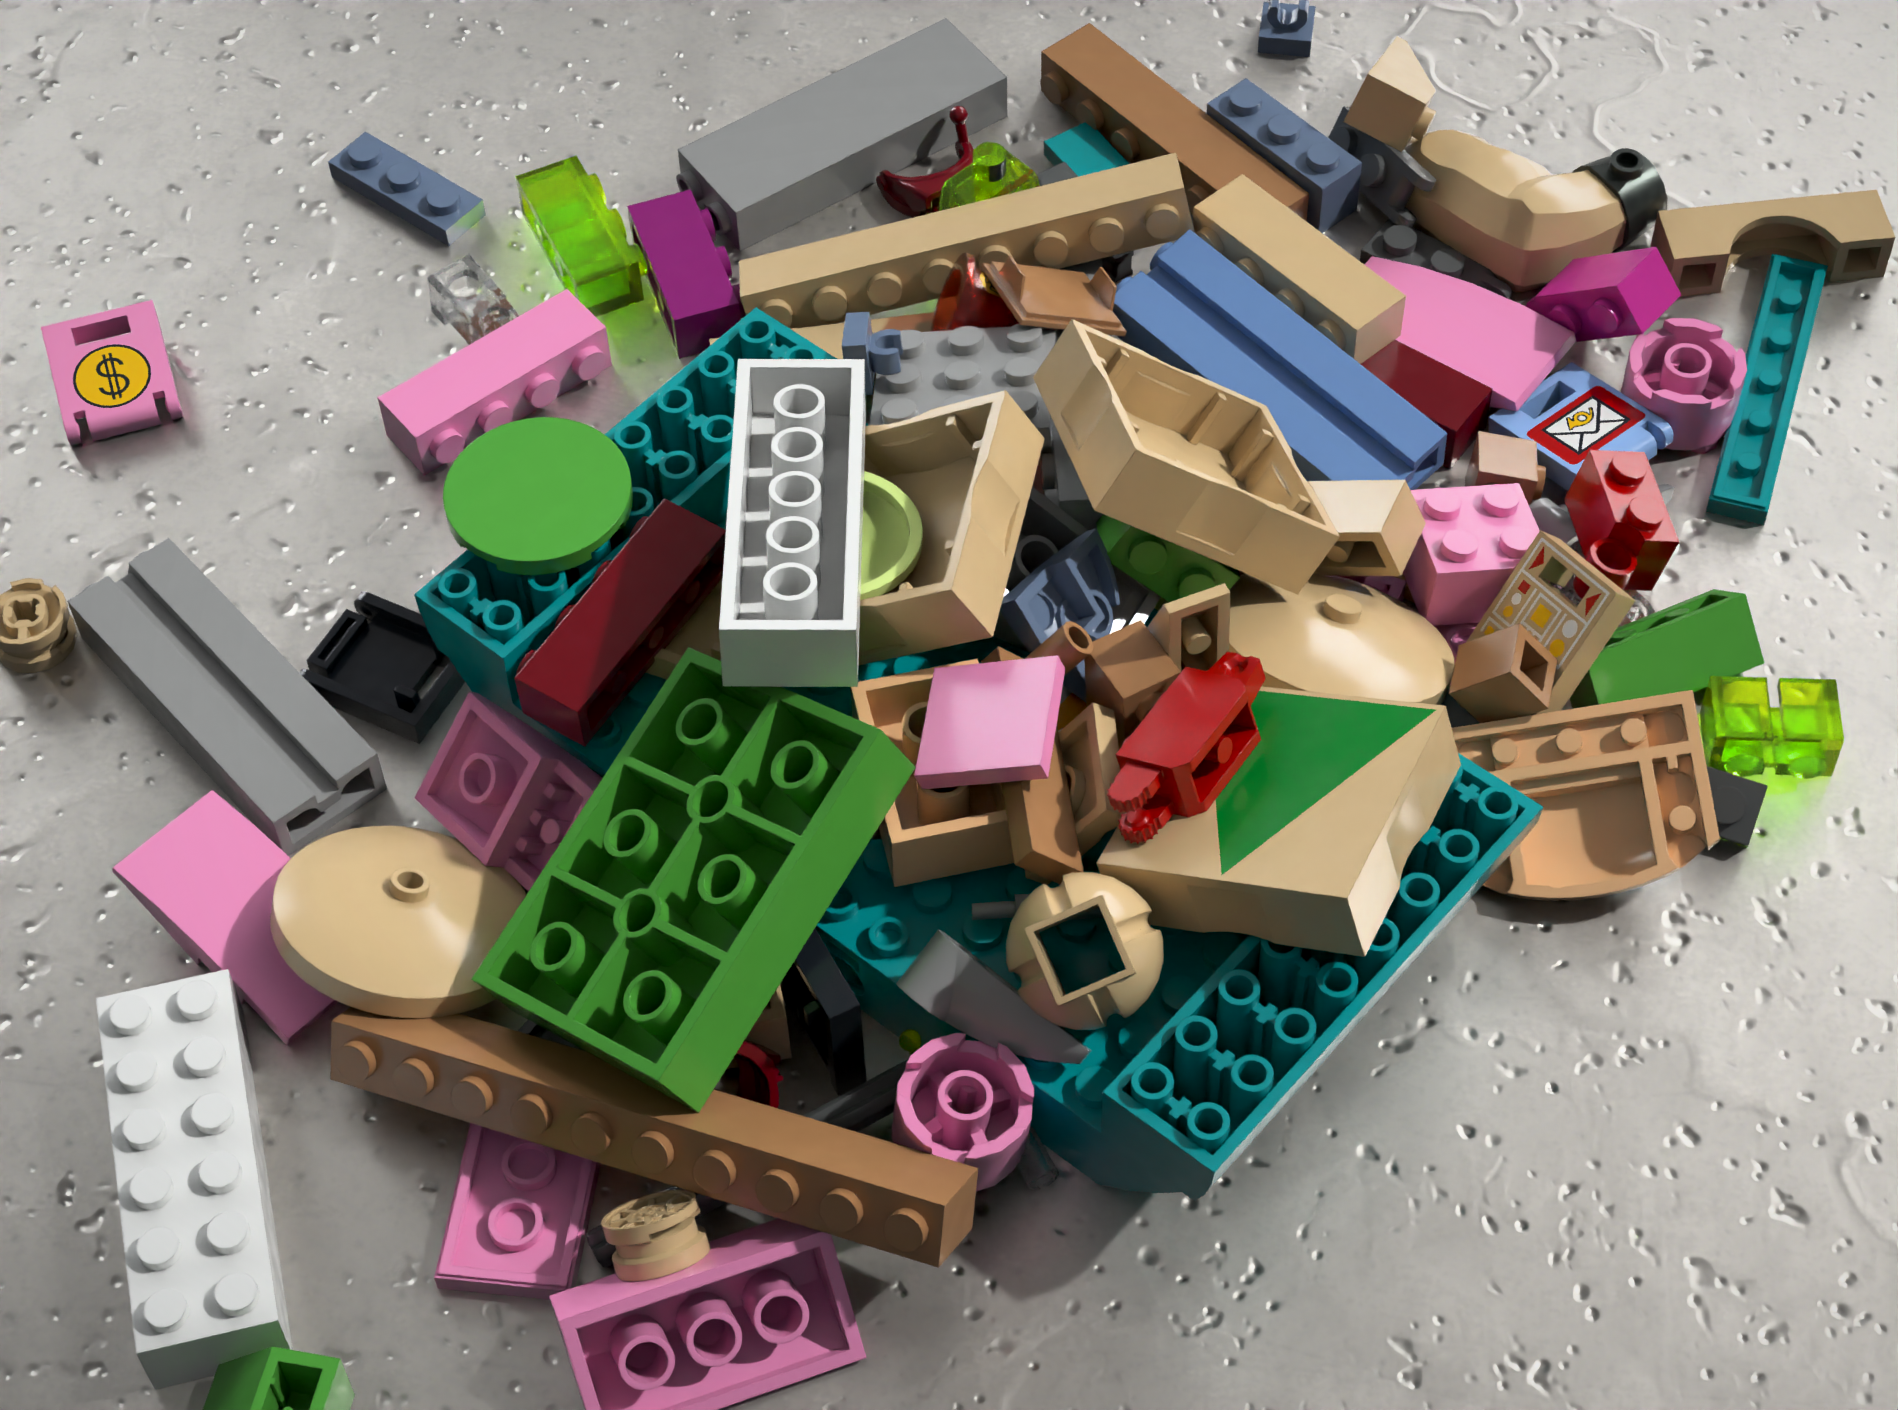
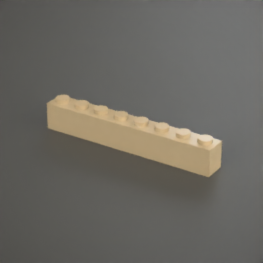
(912, 257)

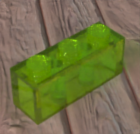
(582, 236)

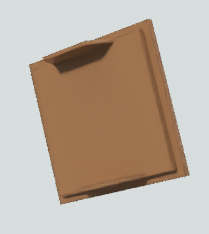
(1055, 296)

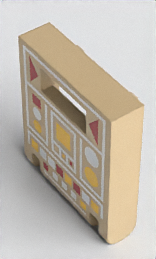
(1566, 630)

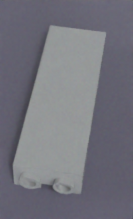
(841, 133)
(228, 697)

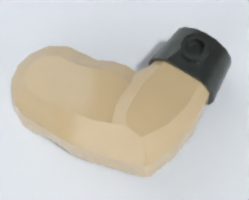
(1524, 218)

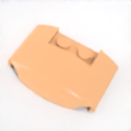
(1617, 794)

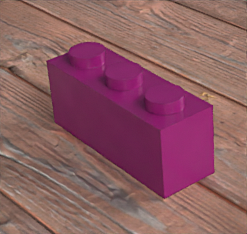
(686, 270)

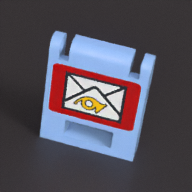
(1580, 414)

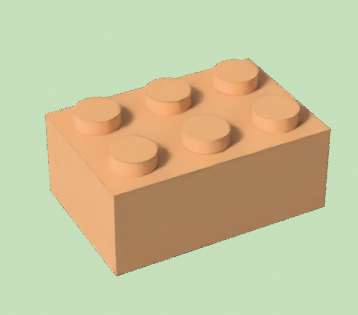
(932, 829)

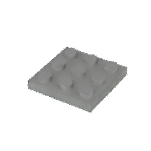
(964, 365)

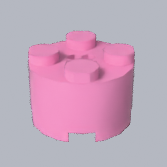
(1687, 380)
(965, 1105)

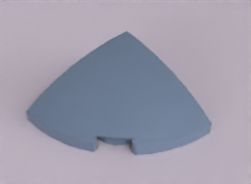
(1069, 586)

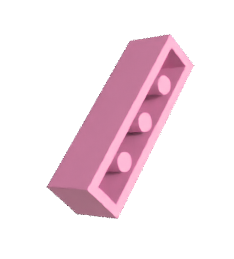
(495, 381)

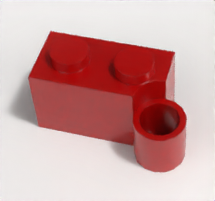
(1621, 519)

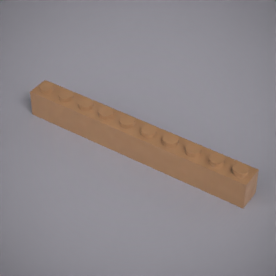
(727, 1151)

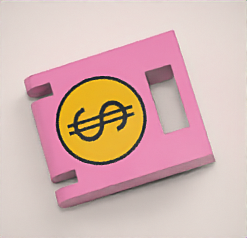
(111, 378)

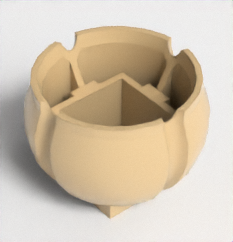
(1127, 921)

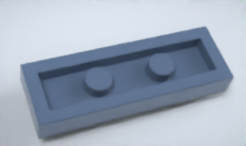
(407, 188)

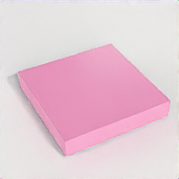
(990, 722)

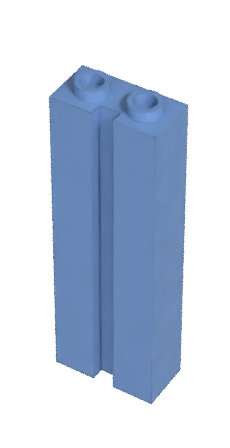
(1229, 329)

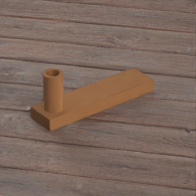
(1041, 809)

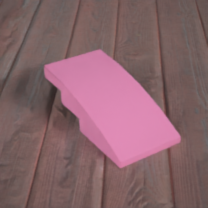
(1476, 331)
(505, 789)
(213, 891)

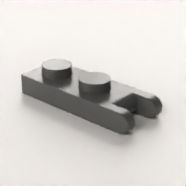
(1386, 173)

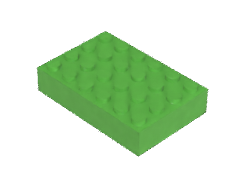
(695, 877)

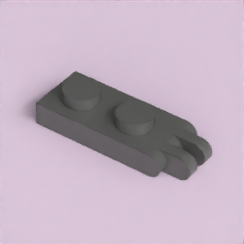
(1418, 249)

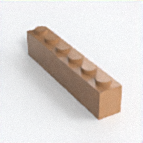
(1151, 119)

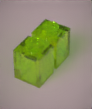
(1747, 734)

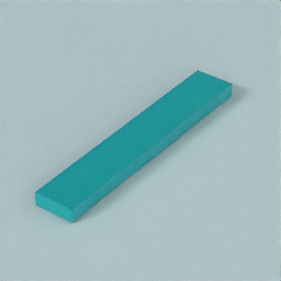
(1769, 391)

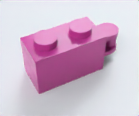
(1608, 294)

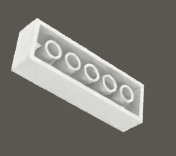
(794, 525)
(191, 1178)

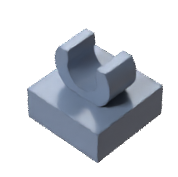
(1286, 28)
(879, 349)

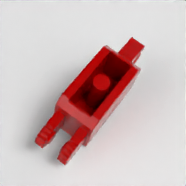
(1187, 746)

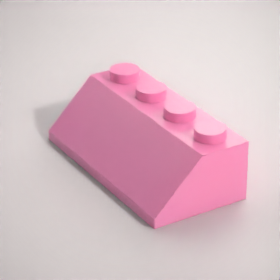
(726, 1329)

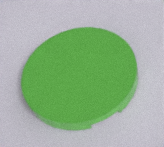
(538, 495)

